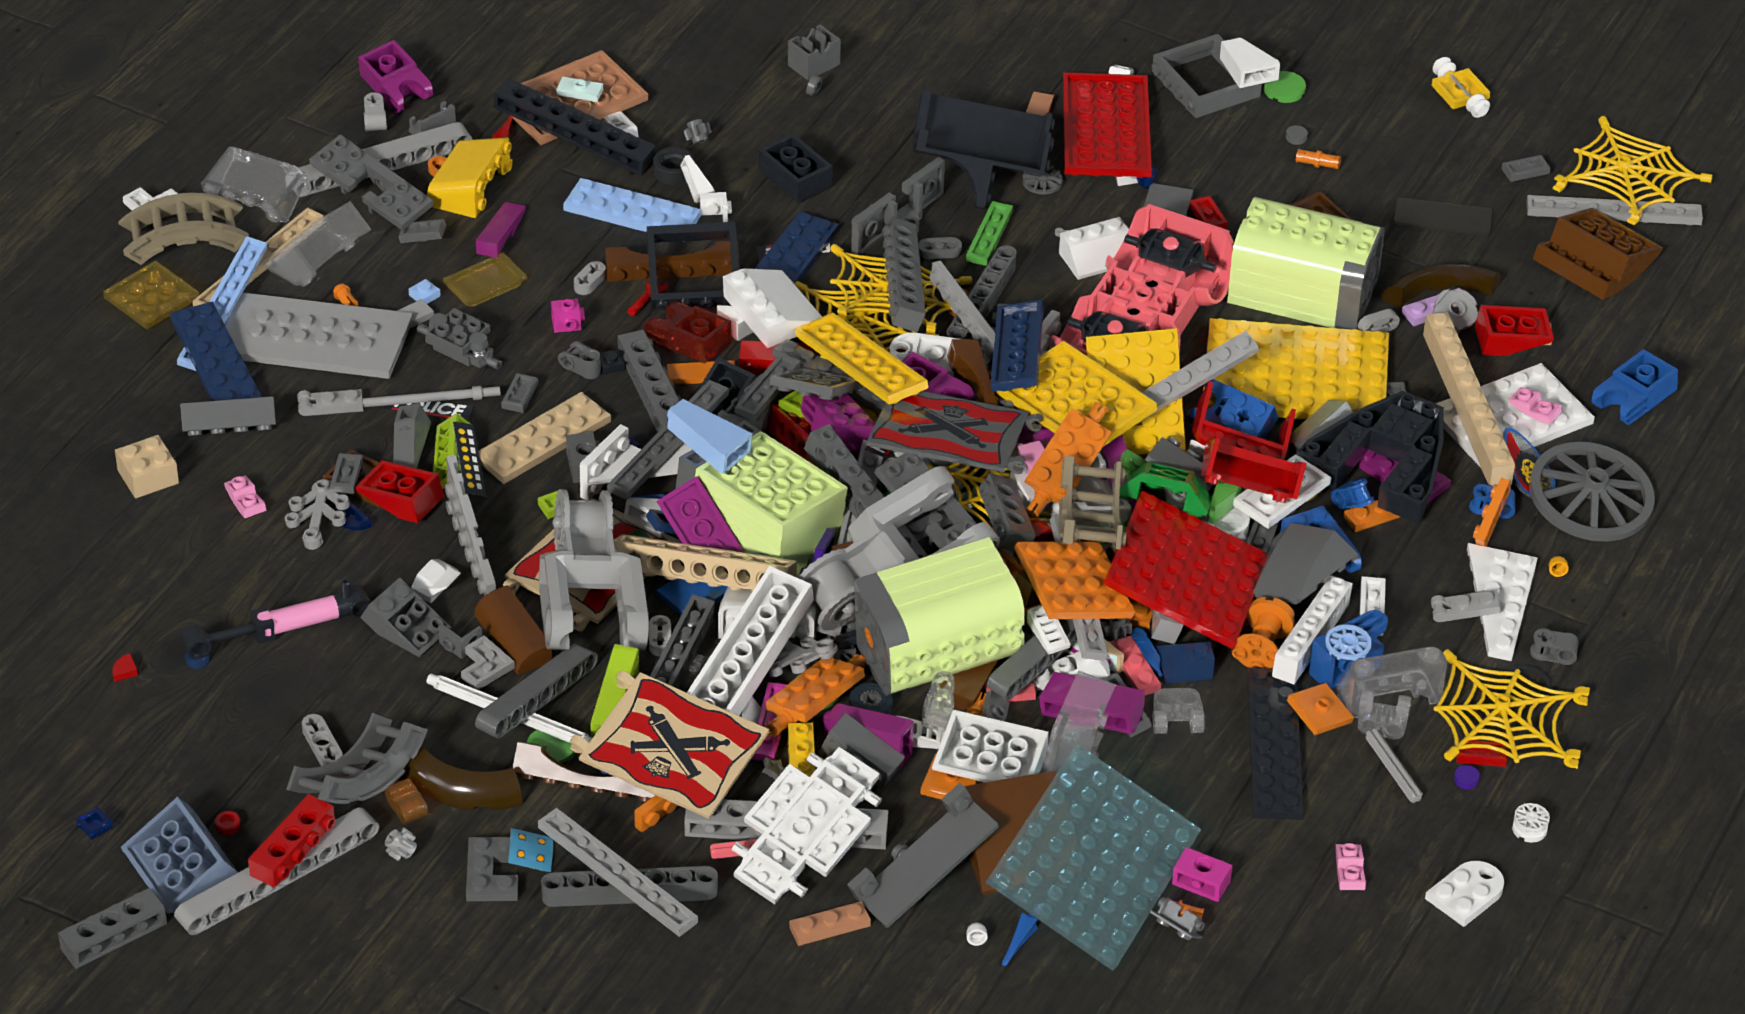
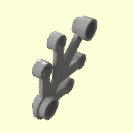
(321, 492)
(809, 649)

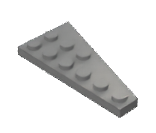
(465, 522)

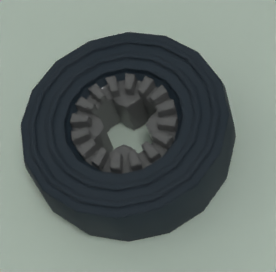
(873, 693)

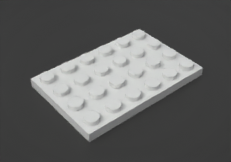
(1497, 393)

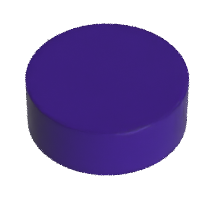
(1466, 777)

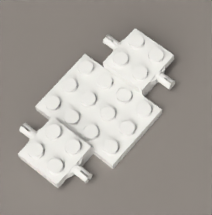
(806, 823)

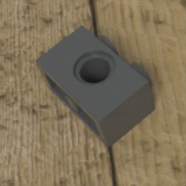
(577, 449)

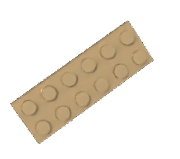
(542, 437)

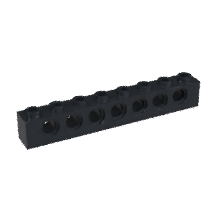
(574, 126)

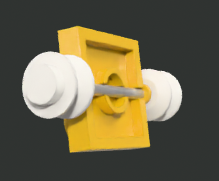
(1460, 88)

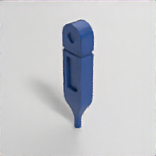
(1147, 649)

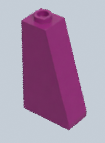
(891, 729)

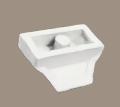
(434, 579)

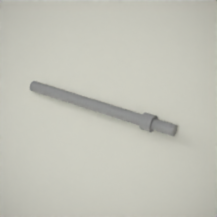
(476, 393)

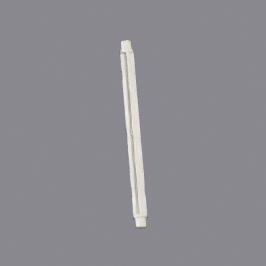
(483, 700)

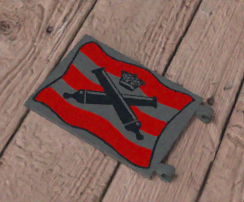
(953, 430)

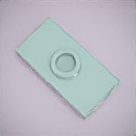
(579, 89)

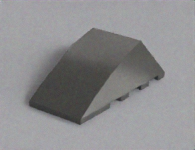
(1300, 561)

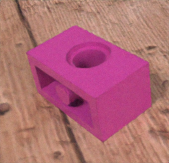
(1202, 874)

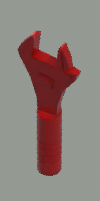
(645, 298)

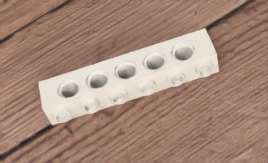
(1316, 621)

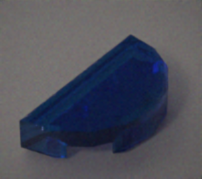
(355, 518)

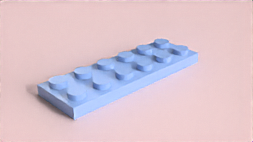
(627, 207)

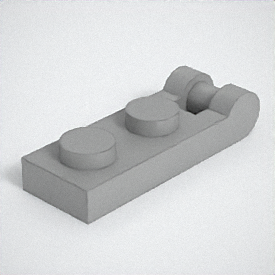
(329, 402)
(1465, 605)

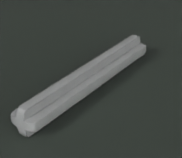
(1393, 765)

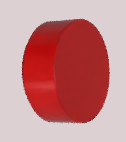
(227, 823)

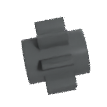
(697, 131)
(1116, 628)

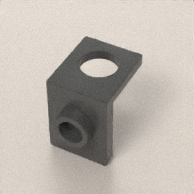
(454, 643)

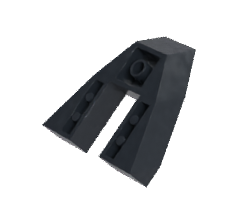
(1396, 428)

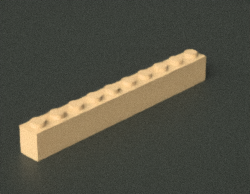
(1468, 398)

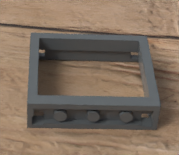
(1208, 103)

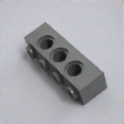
(1006, 511)
(112, 928)

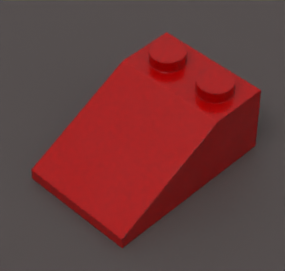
(1511, 329)
(402, 490)

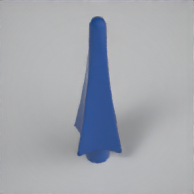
(1025, 928)

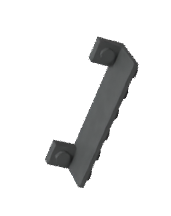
(926, 859)

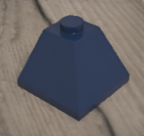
(1186, 661)

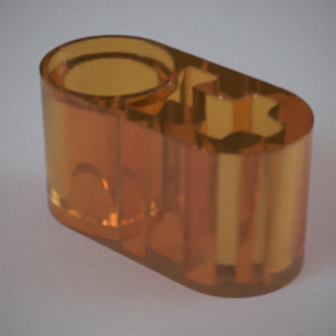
(406, 801)

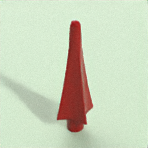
(504, 131)

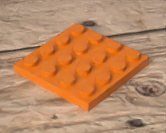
(1072, 579)

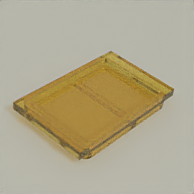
(485, 280)

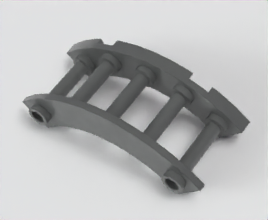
(345, 778)

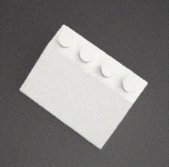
(768, 303)
(989, 748)

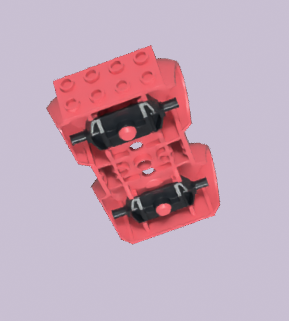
(1176, 251)

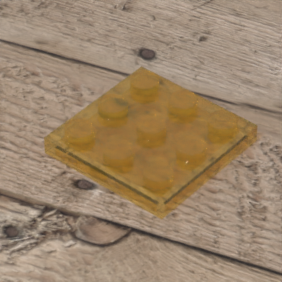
(151, 294)

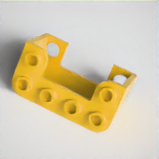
(466, 171)

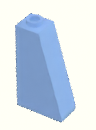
(709, 435)

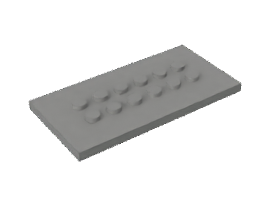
(318, 334)

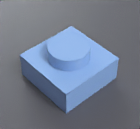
(424, 290)

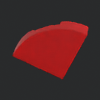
(124, 668)

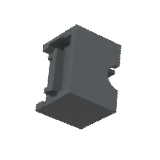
(814, 53)

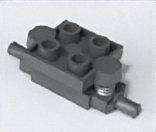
(460, 338)

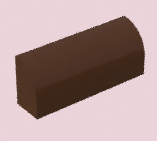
(513, 629)
(969, 684)

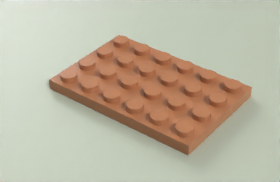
(617, 95)

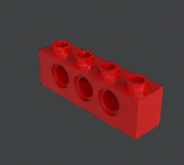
(790, 431)
(291, 841)

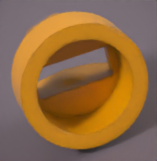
(1561, 567)

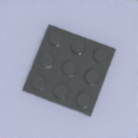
(816, 382)

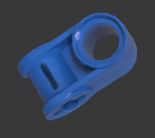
(1352, 495)
(1509, 506)

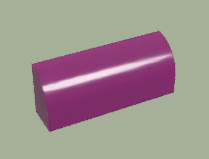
(1123, 707)

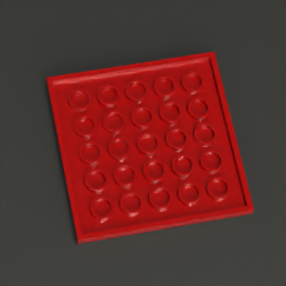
(1186, 569)

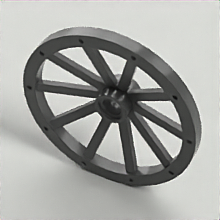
(1593, 485)

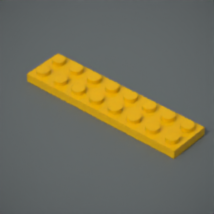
(861, 358)

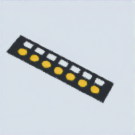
(469, 458)

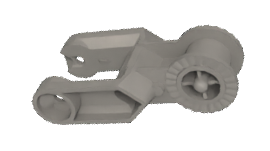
(880, 545)
(589, 560)

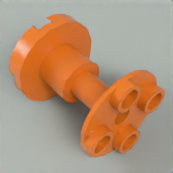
(1269, 622)

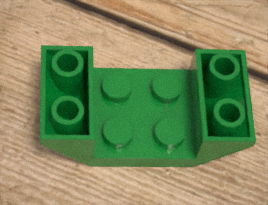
(1176, 479)

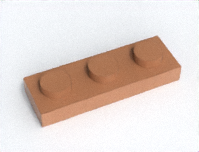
(829, 923)

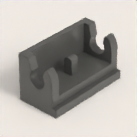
(441, 118)

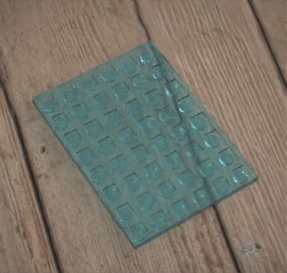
(1093, 857)

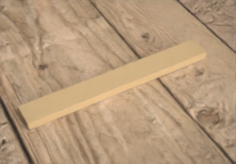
(274, 245)

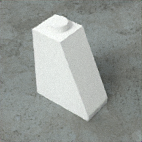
(1248, 63)

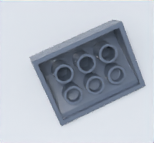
(177, 855)

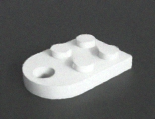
(928, 346)
(1465, 893)

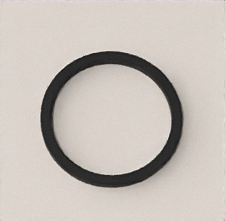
(1532, 669)

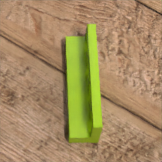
(451, 448)

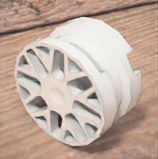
(1529, 823)

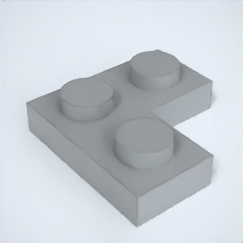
(489, 664)

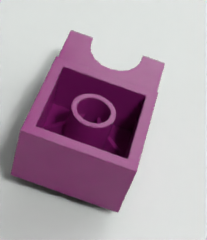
(393, 75)
(938, 378)
(843, 415)

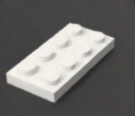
(1269, 512)

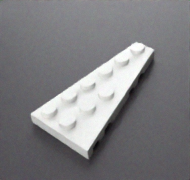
(1512, 578)

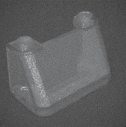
(1413, 670)

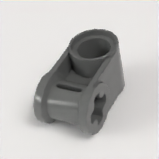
(581, 360)
(1556, 647)

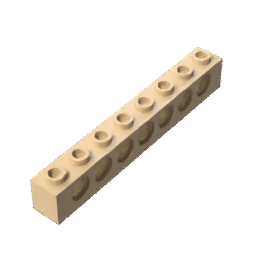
(694, 555)

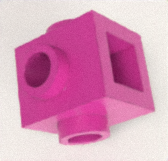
(566, 315)

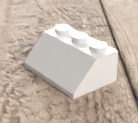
(1088, 246)

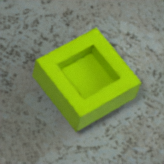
(547, 504)

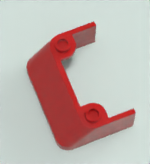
(1204, 430)
(1252, 471)

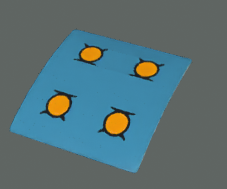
(530, 850)

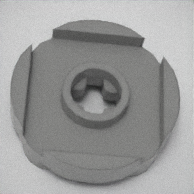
(1459, 299)

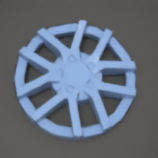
(1348, 642)

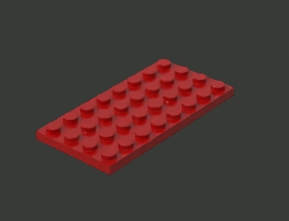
(1106, 125)

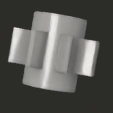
(400, 844)

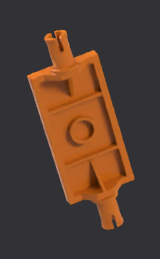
(1075, 437)
(813, 691)

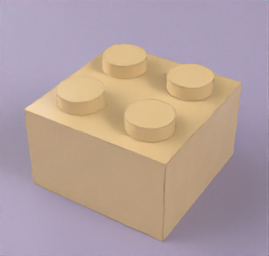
(146, 466)

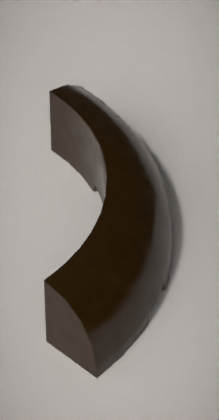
(1441, 277)
(463, 787)

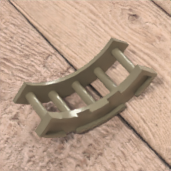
(185, 231)
(1068, 514)

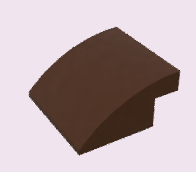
(1596, 252)
(1010, 805)

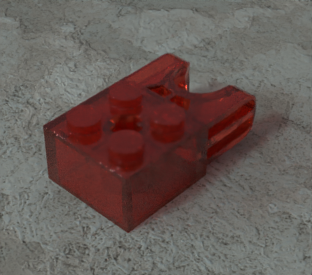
(690, 331)

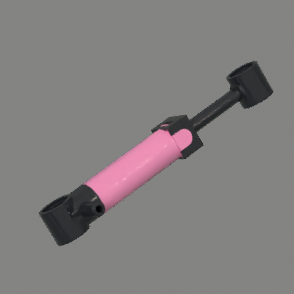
(265, 624)

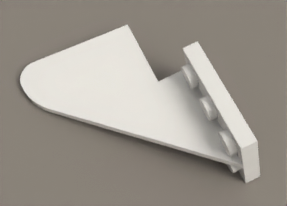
(612, 457)

